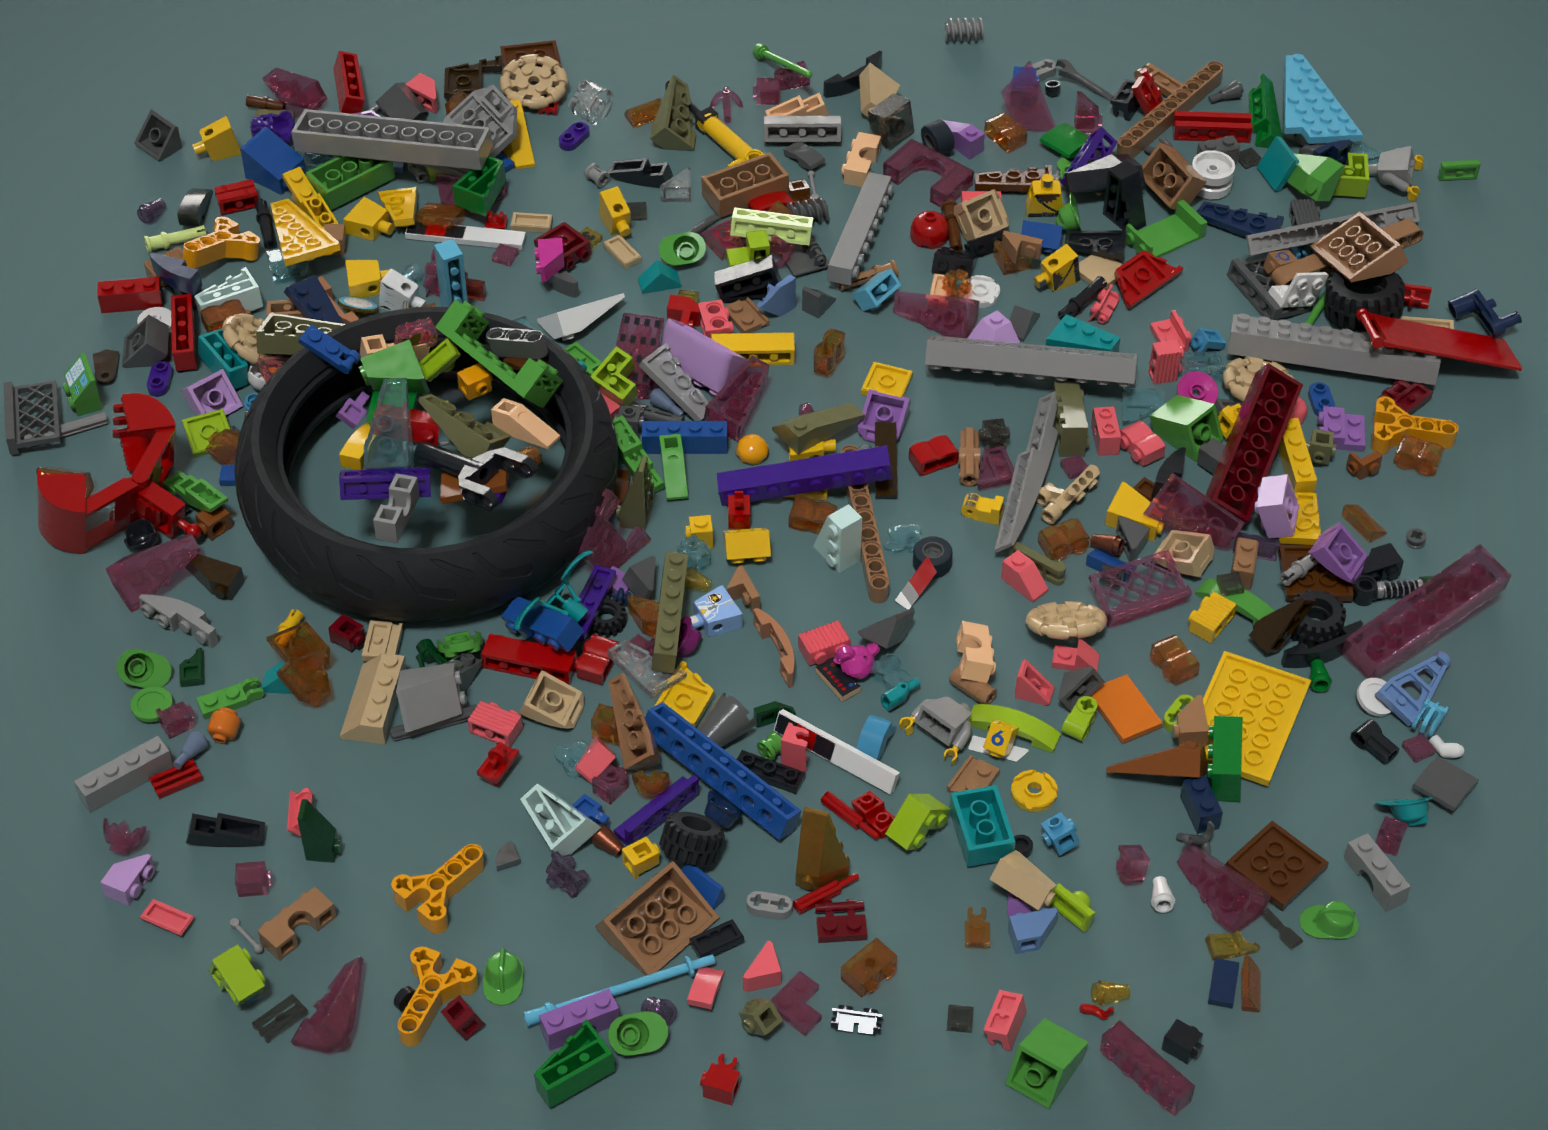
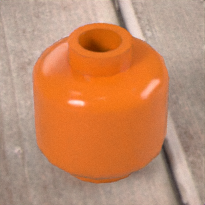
(224, 725)

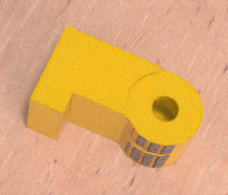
(983, 508)

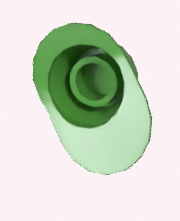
(1069, 216)
(682, 248)
(143, 668)
(1329, 921)
(503, 978)
(637, 1033)

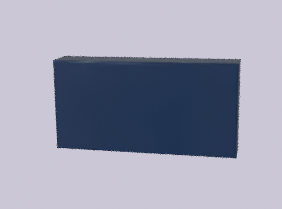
(1223, 983)

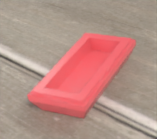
(167, 917)

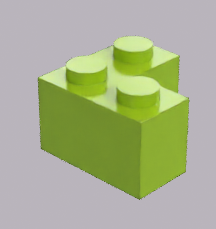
(1355, 176)
(756, 247)
(612, 377)
(915, 818)
(236, 975)

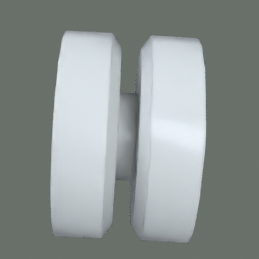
(1217, 170)

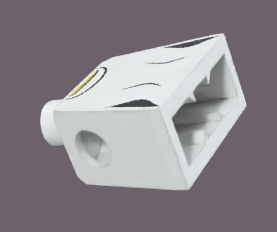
(399, 292)

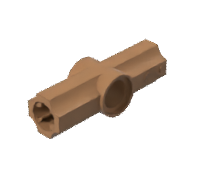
(969, 457)

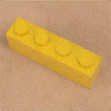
(768, 347)
(1296, 458)

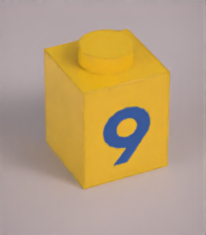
(1000, 738)

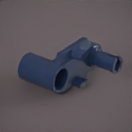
(1475, 302)

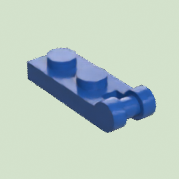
(329, 349)

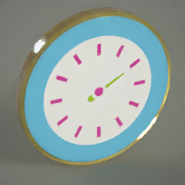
(357, 304)

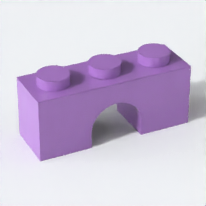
(564, 1021)

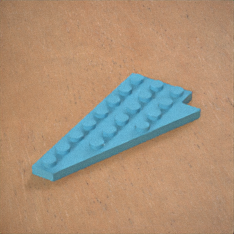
(1312, 107)

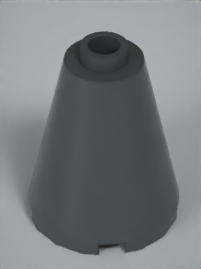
(726, 721)

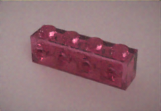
(1147, 1068)

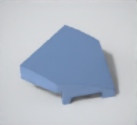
(780, 298)

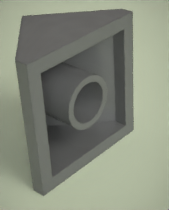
(401, 103)
(158, 136)
(890, 630)

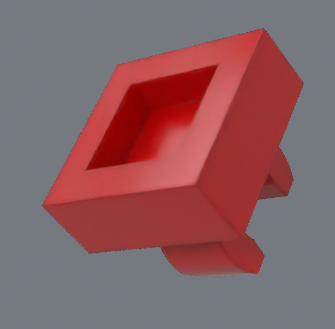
(496, 221)

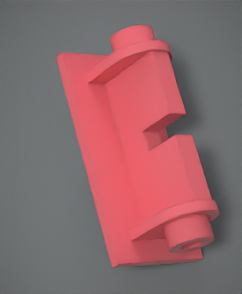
(1100, 309)
(294, 806)

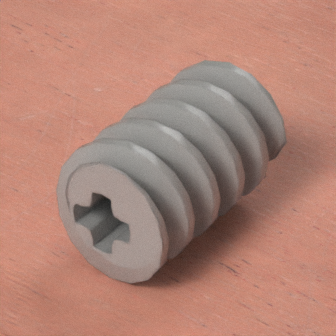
(964, 29)

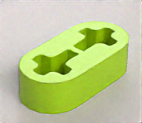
(1174, 709)

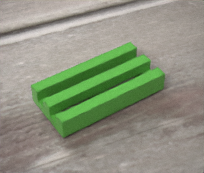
(1460, 168)

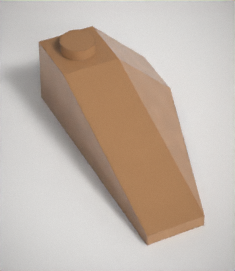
(635, 736)

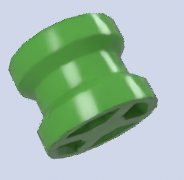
(770, 747)

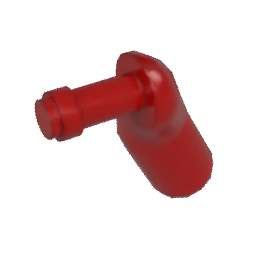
(1096, 1011)

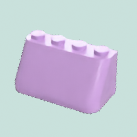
(701, 356)

